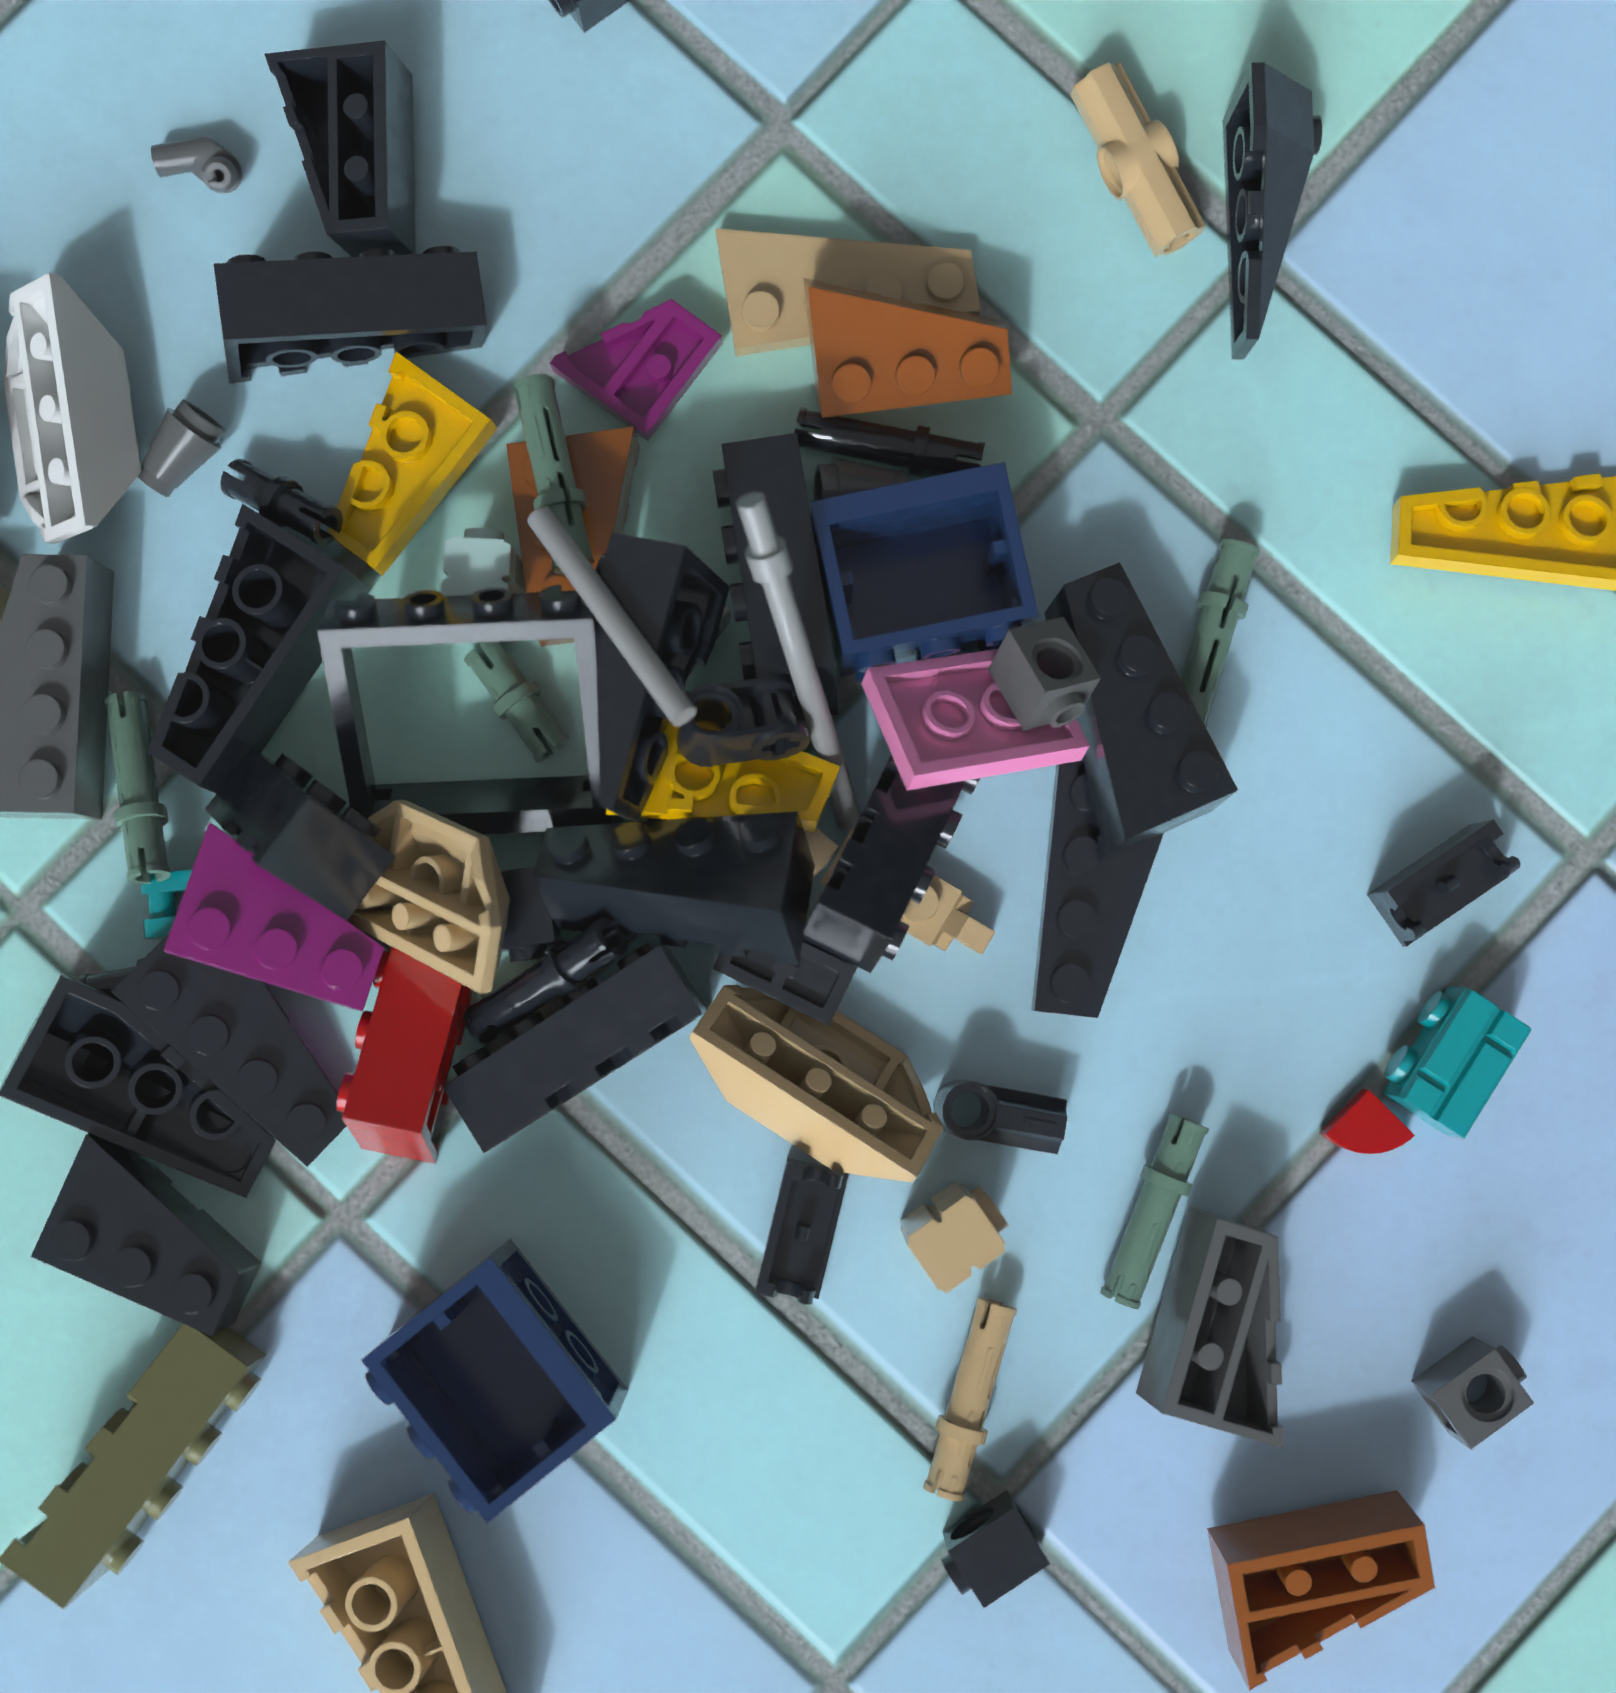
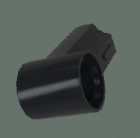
(1006, 1116)

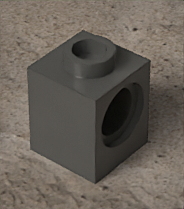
(1044, 674)
(1446, 1386)

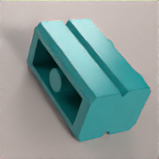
(1454, 1060)

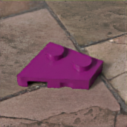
(642, 365)

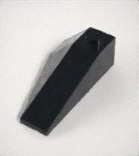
(1266, 165)
(678, 612)
(121, 1081)

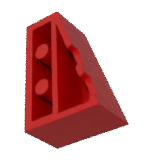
(404, 1058)

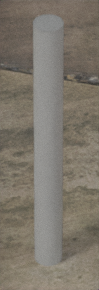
(612, 616)

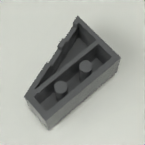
(1217, 1330)

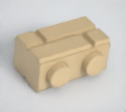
(954, 1234)

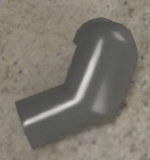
(203, 158)

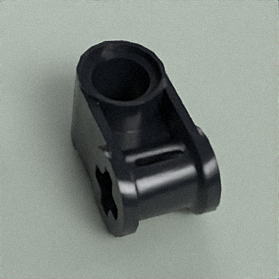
(754, 718)

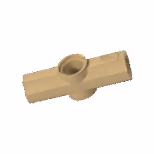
(1137, 159)

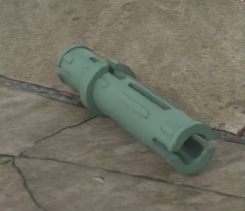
(551, 458)
(1220, 610)
(139, 808)
(1154, 1210)

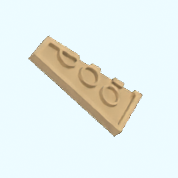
(767, 284)

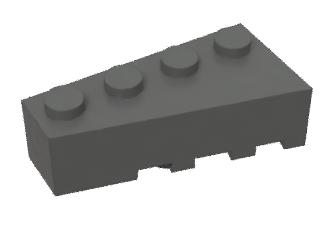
(55, 688)

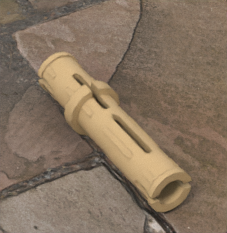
(964, 1419)

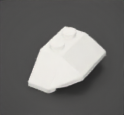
(67, 410)

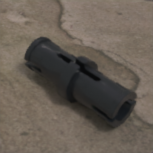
(281, 501)

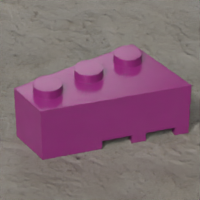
(267, 930)

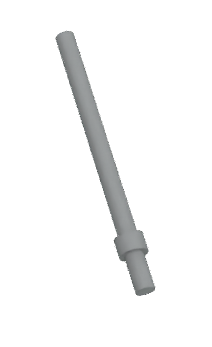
(771, 566)

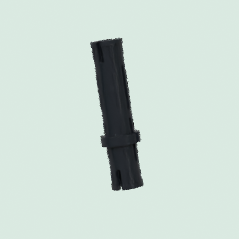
(887, 443)
(559, 971)

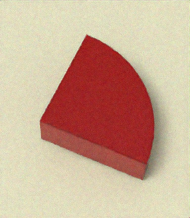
(1366, 1126)

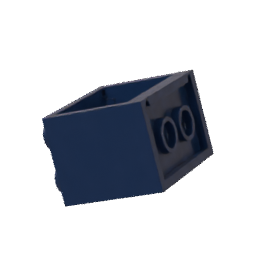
(922, 568)
(496, 1382)

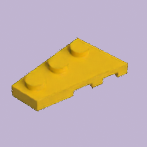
(411, 461)
(740, 788)

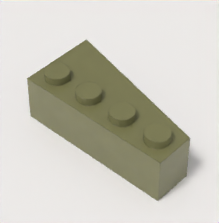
(136, 1463)

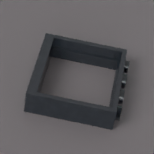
(484, 616)

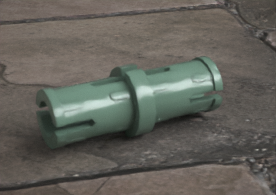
(517, 700)

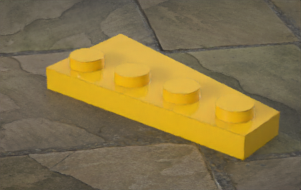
(1519, 532)

